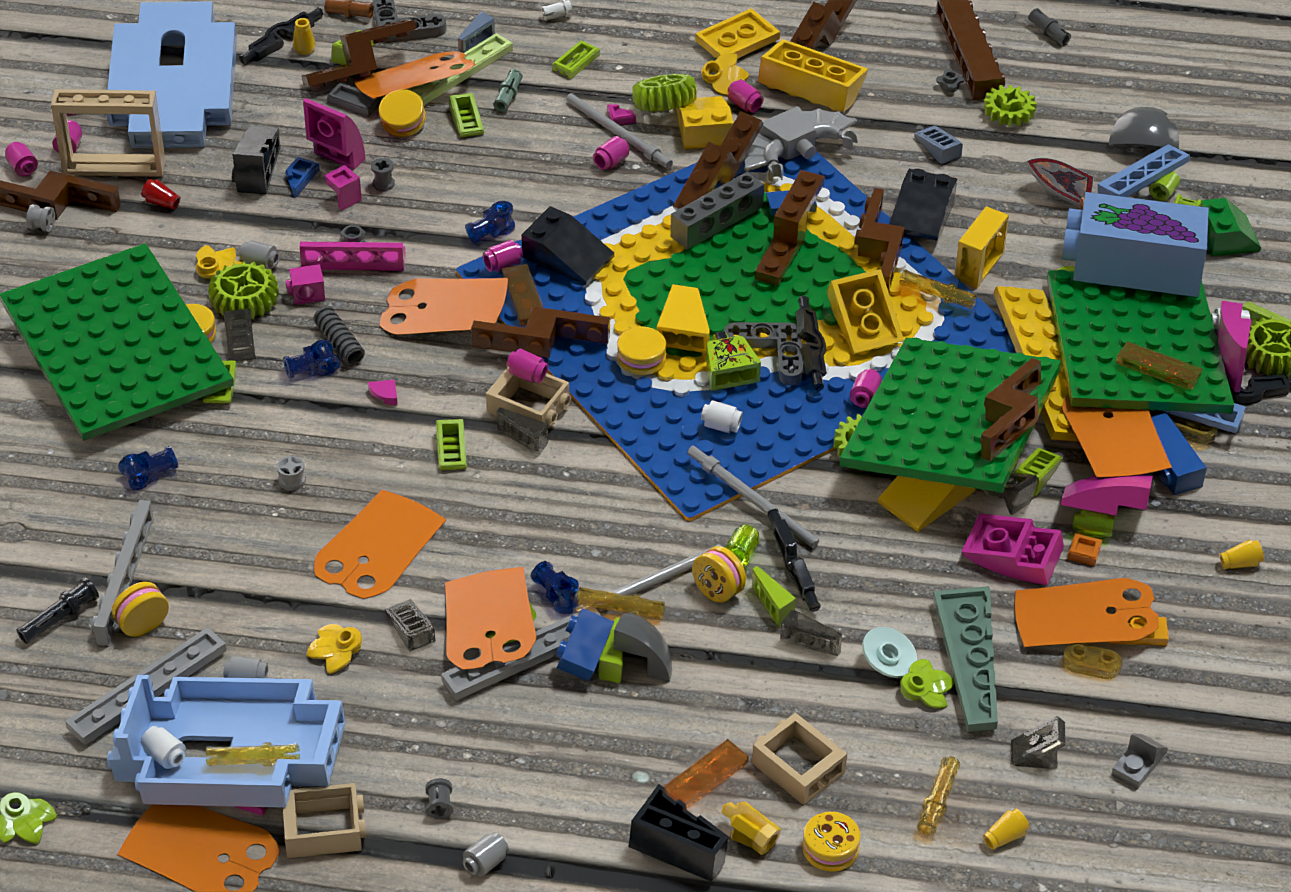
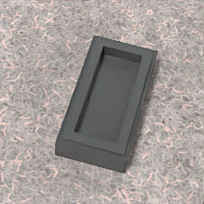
(353, 100)

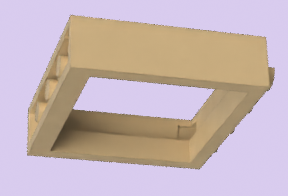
(107, 102)

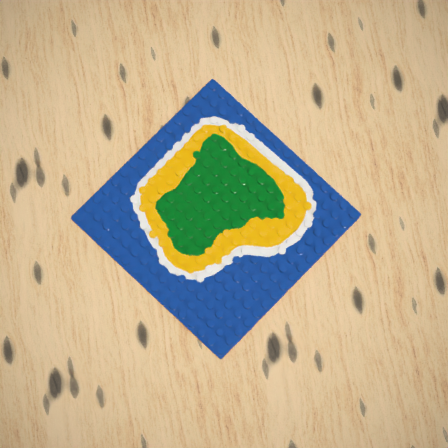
(781, 425)

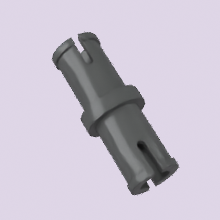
(1049, 26)

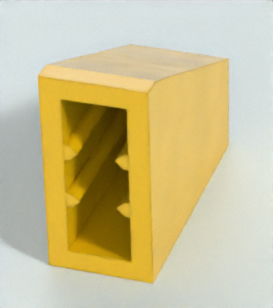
(684, 320)

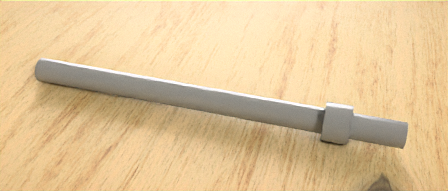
(650, 151)
(713, 466)
(652, 579)

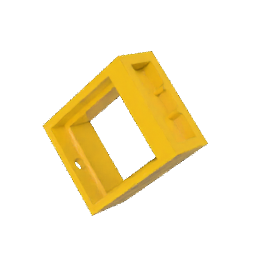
(981, 247)

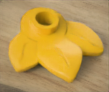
(726, 71)
(211, 261)
(334, 647)

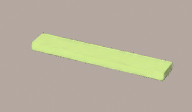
(481, 54)

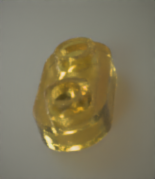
(1194, 430)
(1092, 661)

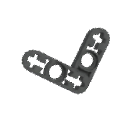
(426, 25)
(776, 339)

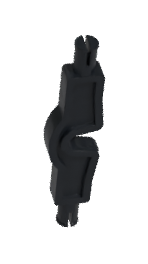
(272, 41)
(814, 347)
(1262, 387)
(795, 566)

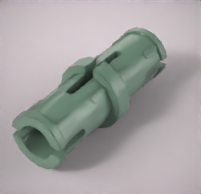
(503, 99)

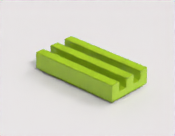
(579, 61)

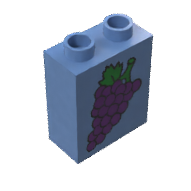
(1137, 243)

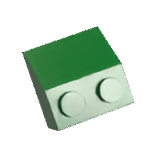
(1228, 229)

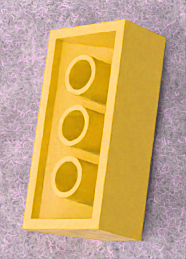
(811, 75)

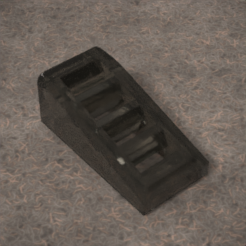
(239, 335)
(523, 429)
(810, 634)
(416, 638)

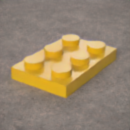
(738, 35)

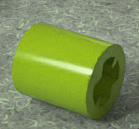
(1165, 186)

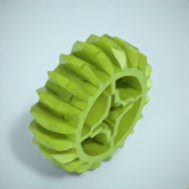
(664, 92)
(243, 288)
(1269, 347)

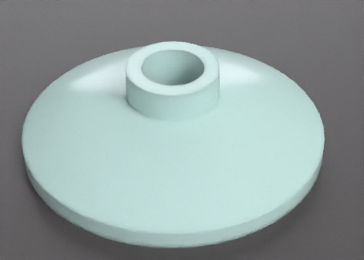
(889, 651)

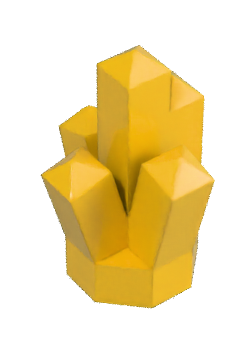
(751, 827)

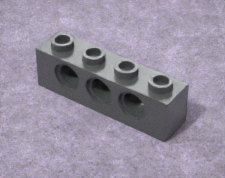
(717, 210)

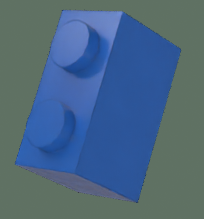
(584, 644)

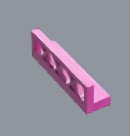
(353, 255)

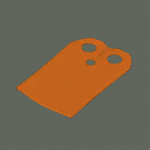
(412, 74)
(450, 304)
(1117, 444)
(385, 531)
(483, 604)
(1079, 613)
(186, 846)

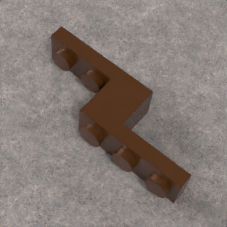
(822, 23)
(358, 53)
(721, 162)
(57, 192)
(789, 227)
(879, 239)
(541, 331)
(1011, 409)

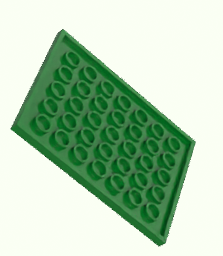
(1098, 321)
(115, 341)
(933, 412)

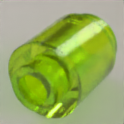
(1093, 524)
(743, 542)

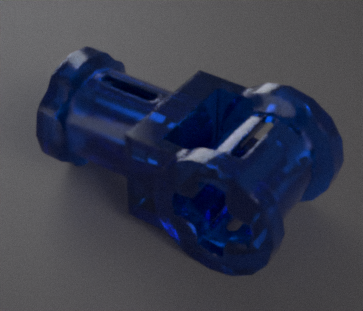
(492, 222)
(313, 360)
(146, 467)
(559, 587)

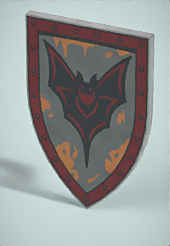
(1061, 179)

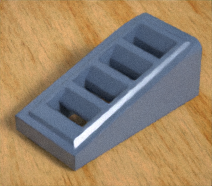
(476, 32)
(940, 144)

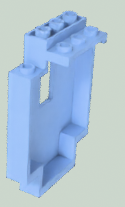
(186, 94)
(235, 711)

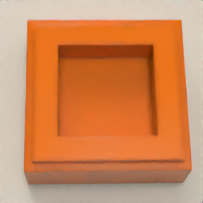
(1084, 549)

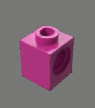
(306, 284)

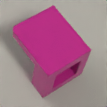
(346, 186)

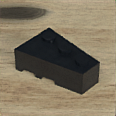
(255, 159)
(678, 837)

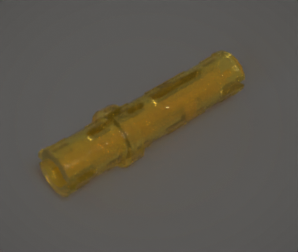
(948, 293)
(620, 603)
(265, 754)
(935, 804)

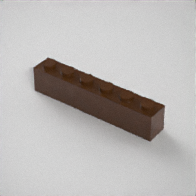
(969, 47)

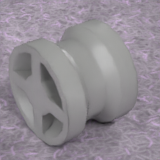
(40, 218)
(291, 473)

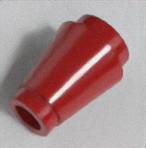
(159, 194)

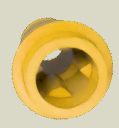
(303, 37)
(1243, 555)
(1006, 829)

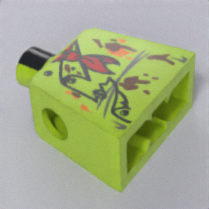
(731, 362)

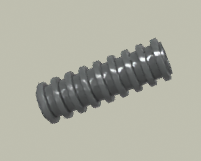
(339, 335)

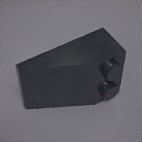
(924, 203)
(565, 246)

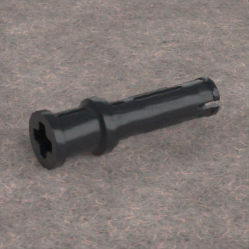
(70, 604)

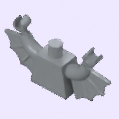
(794, 135)

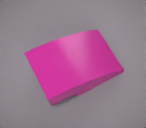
(333, 134)
(1233, 341)
(1106, 493)
(1014, 547)

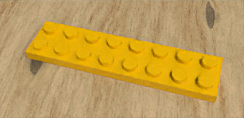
(1035, 334)

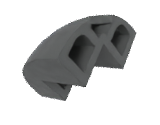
(1144, 128)
(640, 637)

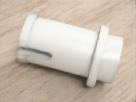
(557, 10)

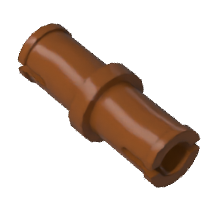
(349, 8)

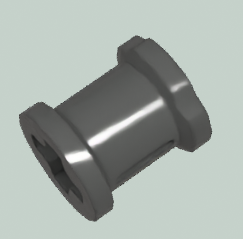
(382, 172)
(438, 798)

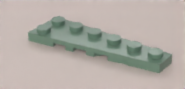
(967, 637)

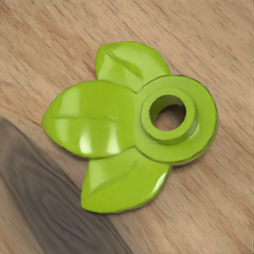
(926, 684)
(25, 821)

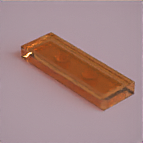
(521, 291)
(1159, 365)
(707, 773)

